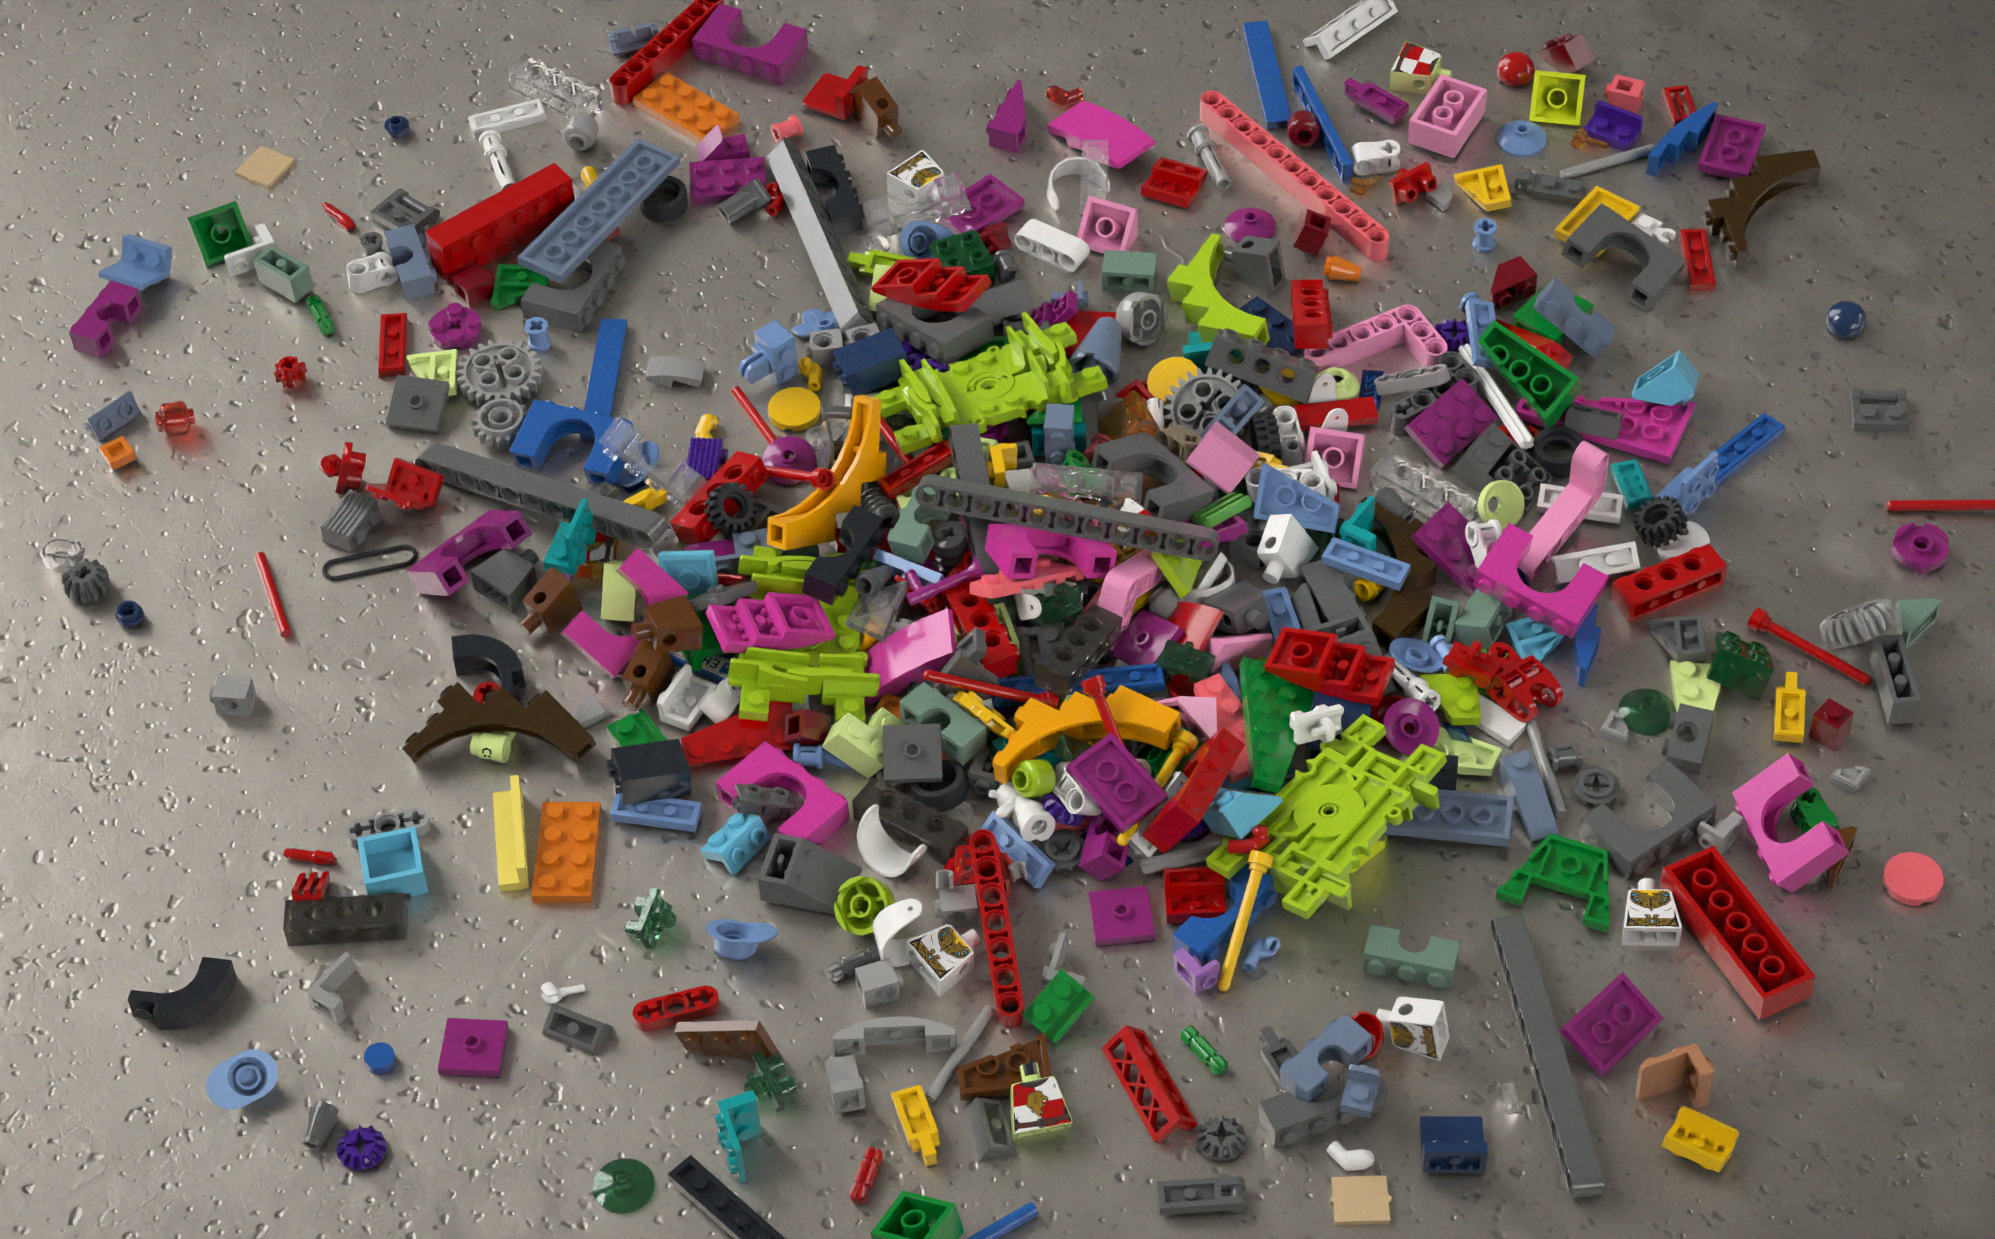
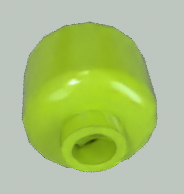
(1033, 778)

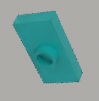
(1631, 483)

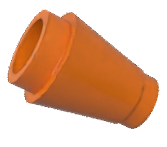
(1341, 269)

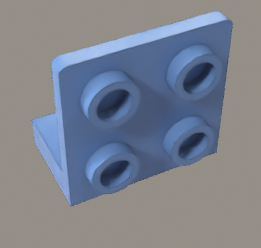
(140, 264)
(1693, 485)

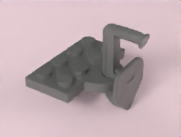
(829, 449)

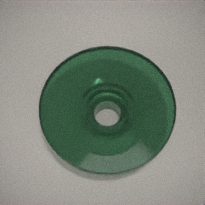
(1646, 711)
(627, 1195)

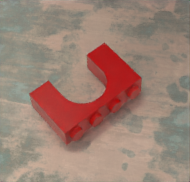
(1205, 774)

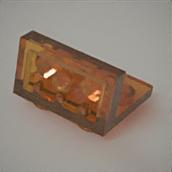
(1129, 418)

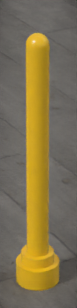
(1183, 744)
(1259, 864)

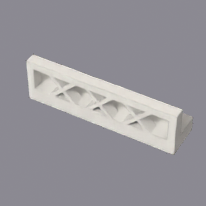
(1350, 26)

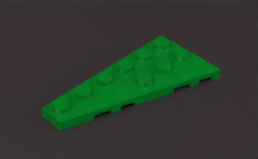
(1267, 713)

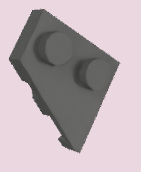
(1680, 636)
(962, 666)

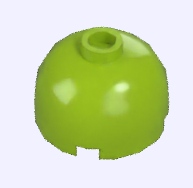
(860, 903)

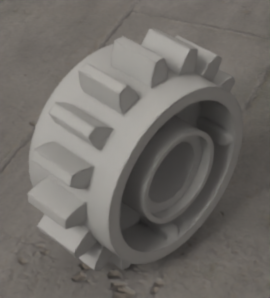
(499, 423)

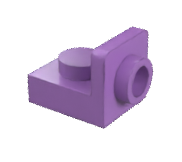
(1192, 972)

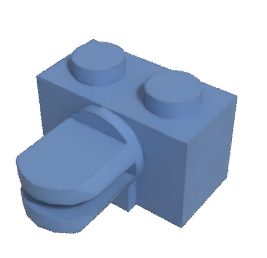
(772, 355)

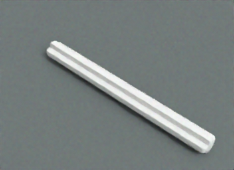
(1499, 402)

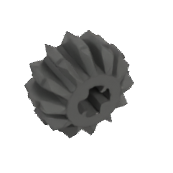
(85, 581)

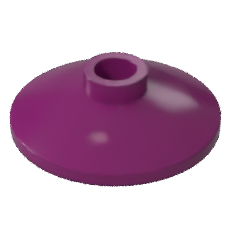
(1249, 222)
(803, 458)
(1420, 718)

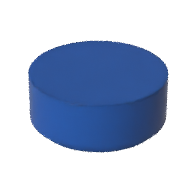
(379, 1058)

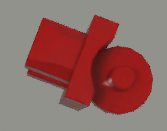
(1410, 183)
(347, 469)
(1472, 662)

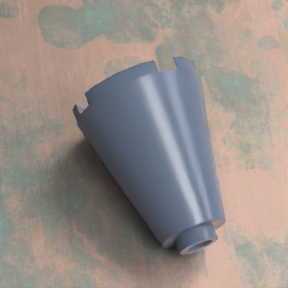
(1101, 349)

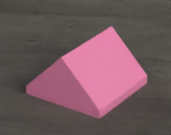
(1108, 225)
(1341, 451)
(1222, 458)
(1234, 647)
(1196, 714)

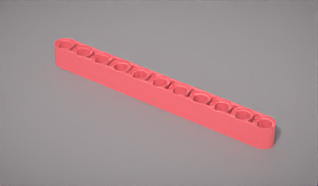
(1294, 175)

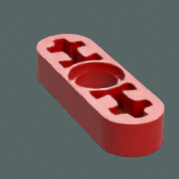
(687, 1014)

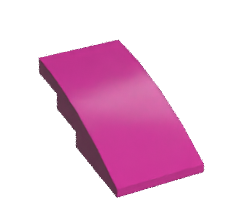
(1094, 122)
(772, 623)
(910, 652)

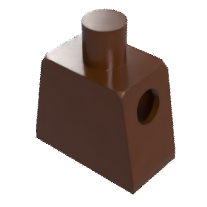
(876, 109)
(550, 604)
(670, 626)
(646, 676)

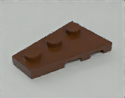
(726, 1038)
(995, 1074)

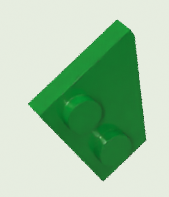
(512, 283)

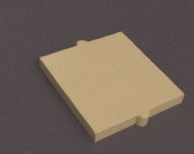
(264, 167)
(1360, 1200)

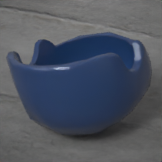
(1846, 319)

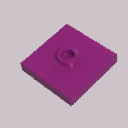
(1145, 639)
(1121, 916)
(473, 1047)

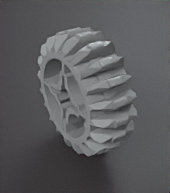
(1858, 623)

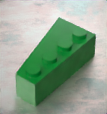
(1534, 376)

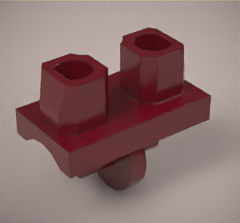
(996, 238)

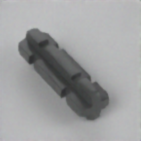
(836, 971)

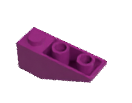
(1008, 127)

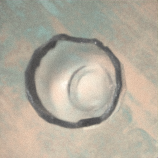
(62, 553)

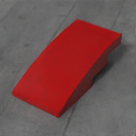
(931, 285)
(1329, 666)

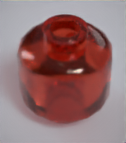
(174, 419)

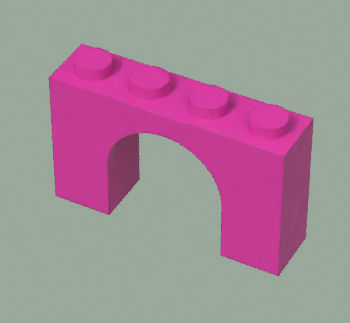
(1017, 551)
(1560, 610)
(613, 652)
(770, 768)
(1761, 804)

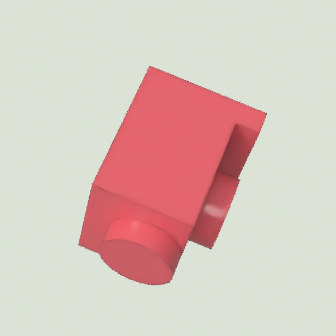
(1625, 93)

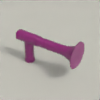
(922, 593)

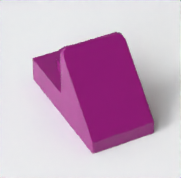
(719, 148)

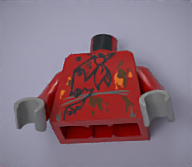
(959, 869)

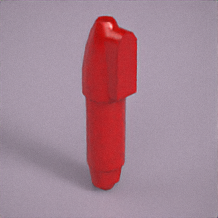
(343, 219)
(316, 857)

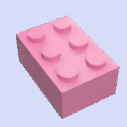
(1447, 116)

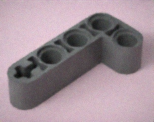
(1411, 406)

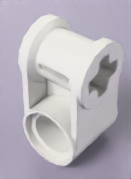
(1372, 157)
(369, 273)
(1288, 426)
(1482, 538)
(720, 701)
(1074, 797)

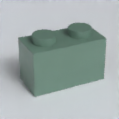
(1129, 271)
(283, 273)
(1482, 620)

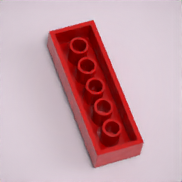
(499, 222)
(1737, 933)

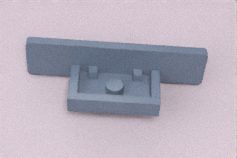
(744, 545)

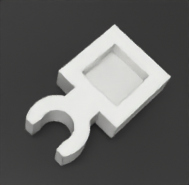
(1654, 228)

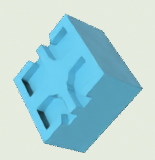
(393, 863)

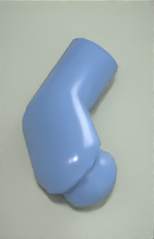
(1258, 950)

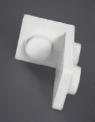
(242, 260)

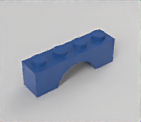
(1210, 935)

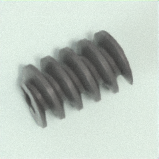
(877, 502)
(949, 545)

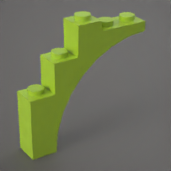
(1203, 304)

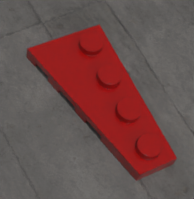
(737, 737)

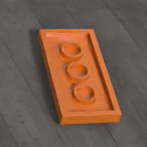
(684, 108)
(566, 852)

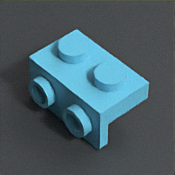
(737, 841)

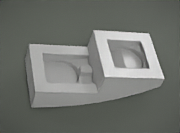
(670, 368)

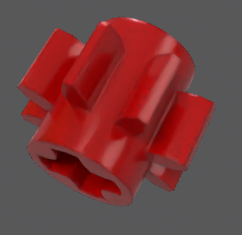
(290, 372)

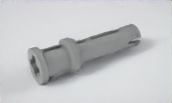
(1206, 149)

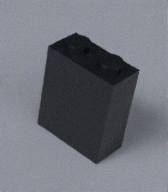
(649, 771)

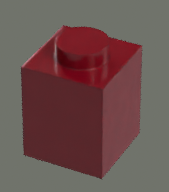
(474, 285)
(1831, 724)
(806, 727)

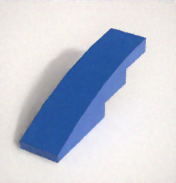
(1685, 135)
(1586, 646)

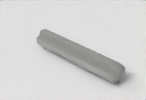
(1177, 858)

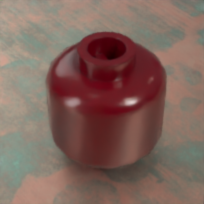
(1303, 128)

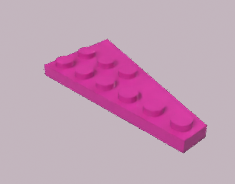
(1645, 430)

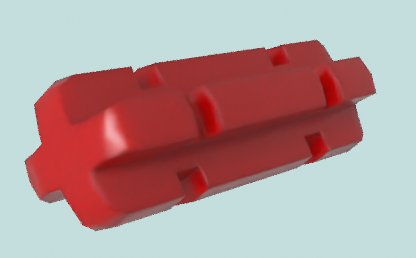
(865, 1176)

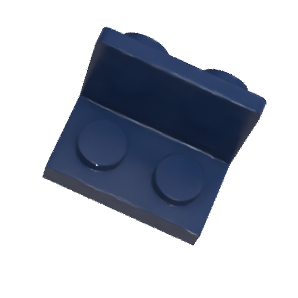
(1453, 1144)

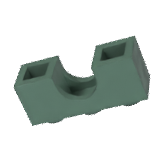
(910, 536)
(962, 733)
(1432, 966)

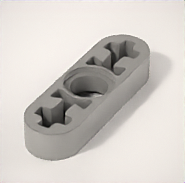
(1412, 379)
(407, 816)

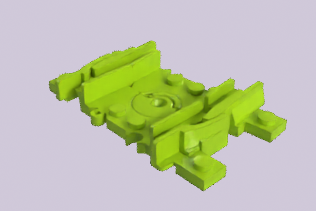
(990, 386)
(823, 668)
(1364, 795)

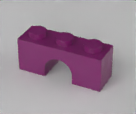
(93, 330)
(1101, 852)

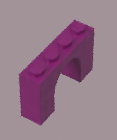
(769, 61)
(442, 568)

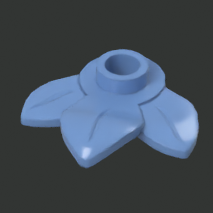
(815, 321)

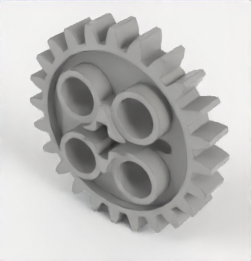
(519, 369)
(1186, 399)

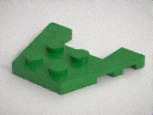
(1569, 869)

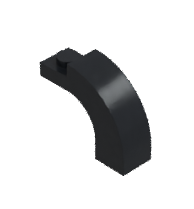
(491, 657)
(190, 1004)

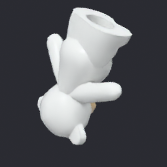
(1026, 813)

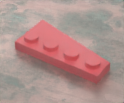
(1046, 572)
(1229, 716)

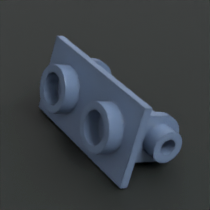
(624, 41)
(113, 416)

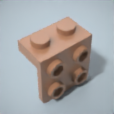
(1675, 1069)

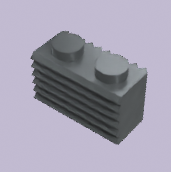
(350, 521)

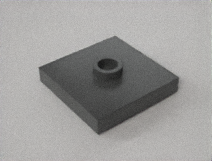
(417, 404)
(722, 595)
(912, 753)

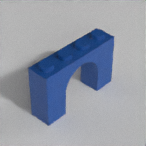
(550, 422)

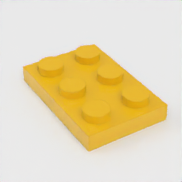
(1580, 213)

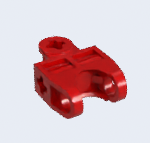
(1522, 683)

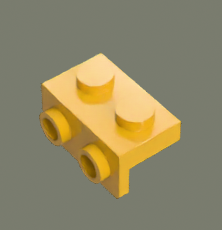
(1001, 459)
(1701, 1139)

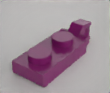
(1376, 100)

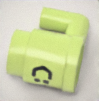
(492, 745)

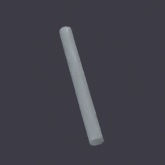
(1606, 162)
(1546, 769)
(959, 1053)

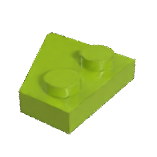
(1178, 571)
(1457, 696)

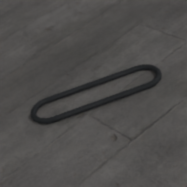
(368, 554)

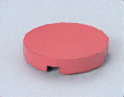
(1913, 878)

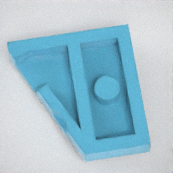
(1532, 638)

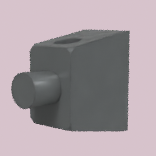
(1257, 262)
(506, 577)
(1242, 608)

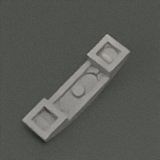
(894, 1030)

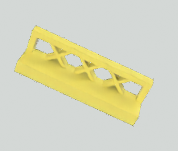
(511, 838)

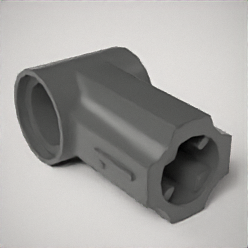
(748, 198)

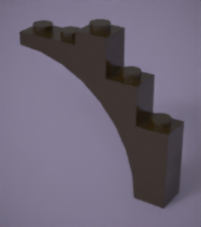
(1747, 195)
(1410, 605)
(501, 712)

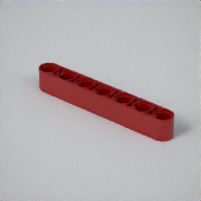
(660, 52)
(999, 940)

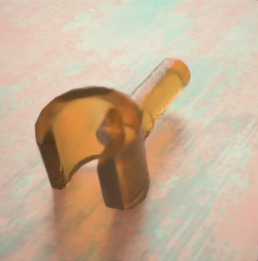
(1581, 137)
(1360, 186)

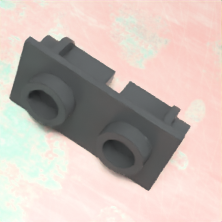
(775, 801)

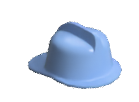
(242, 1079)

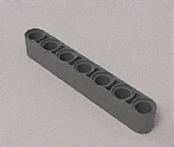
(971, 466)

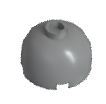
(1142, 317)

